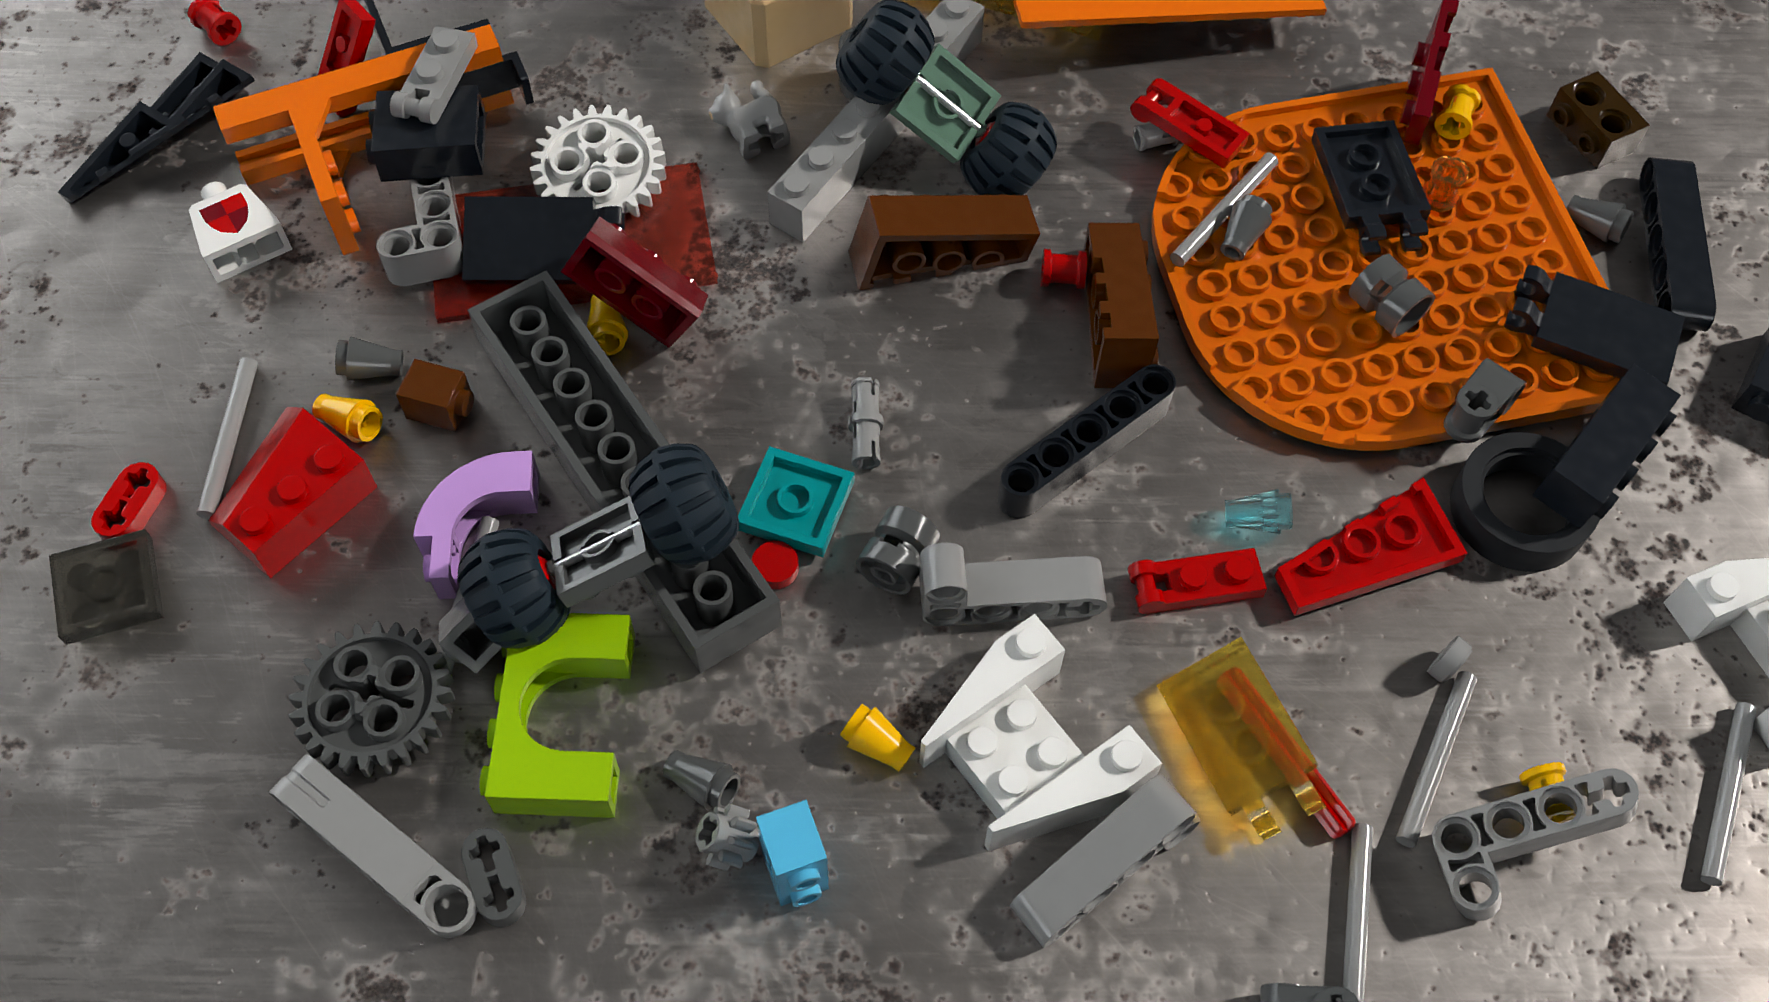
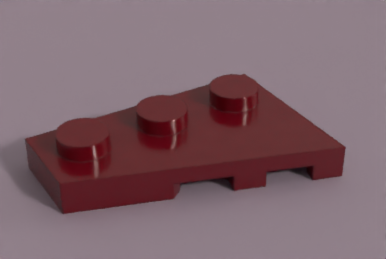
(1425, 81)

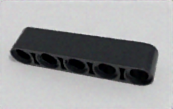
(1677, 241)
(1079, 457)

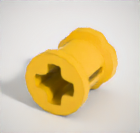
(1459, 111)
(1547, 775)

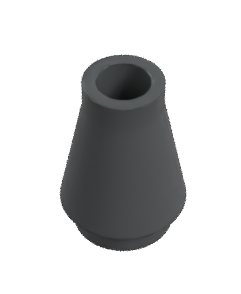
(1600, 218)
(1246, 224)
(367, 360)
(703, 779)

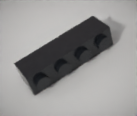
(1607, 446)

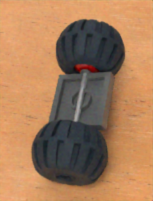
(526, 592)

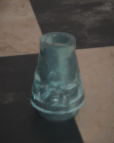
(1261, 512)

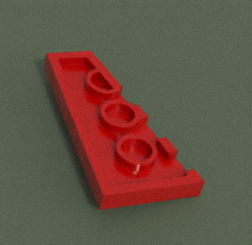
(1388, 546)

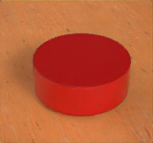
(776, 563)

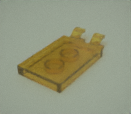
(1242, 734)

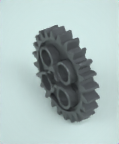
(356, 736)

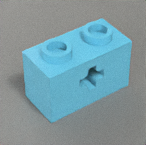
(793, 854)

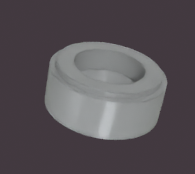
(1450, 659)

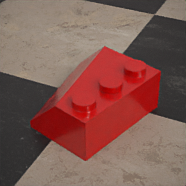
(291, 491)

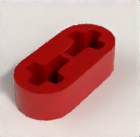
(125, 502)

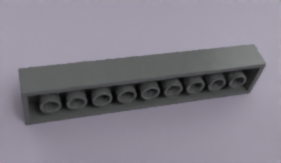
(599, 440)

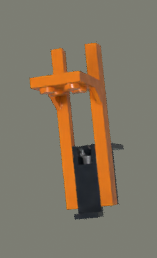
(329, 146)

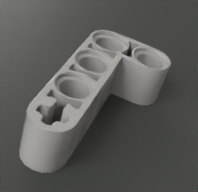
(431, 246)
(1006, 590)
(1538, 831)
(1105, 859)

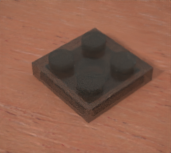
(105, 586)

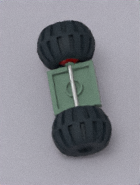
(945, 101)

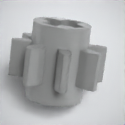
(727, 837)

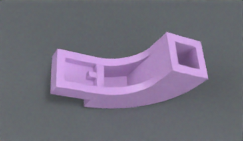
(453, 510)

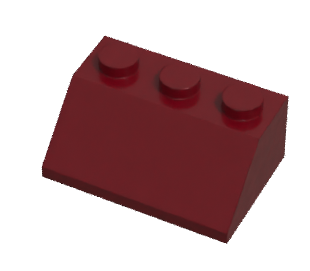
(635, 282)

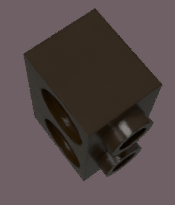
(1597, 119)

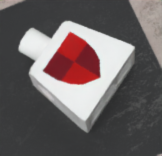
(235, 230)

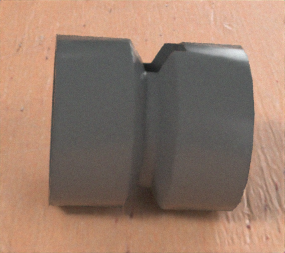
(1387, 291)
(893, 556)

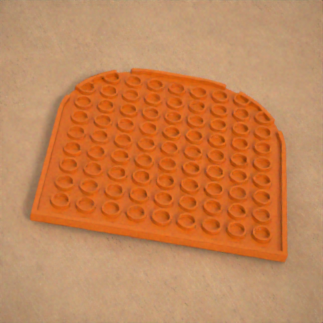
(1281, 320)

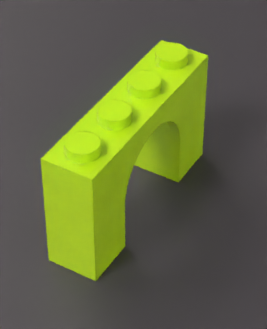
(538, 779)

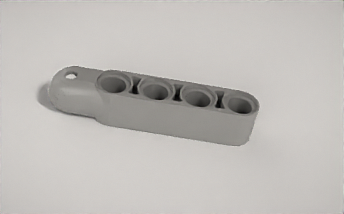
(376, 848)

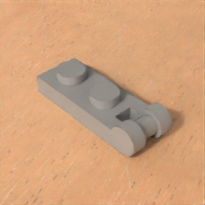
(434, 75)

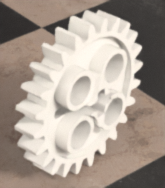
(600, 163)

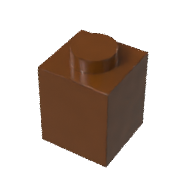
(435, 395)

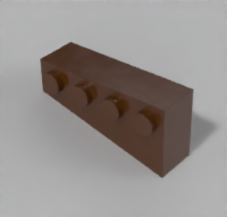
(939, 235)
(1119, 303)

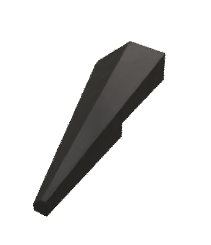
(188, 97)

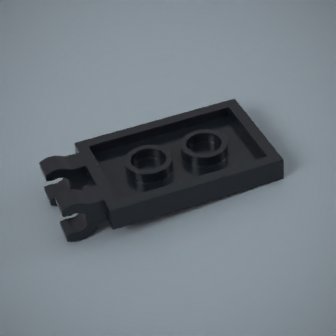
(1373, 182)
(524, 236)
(1594, 325)

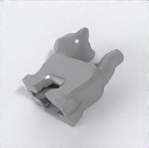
(751, 121)

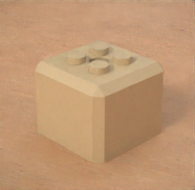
(780, 28)

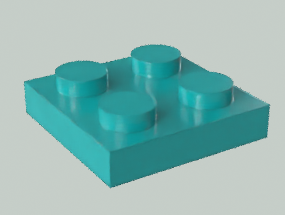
(795, 501)

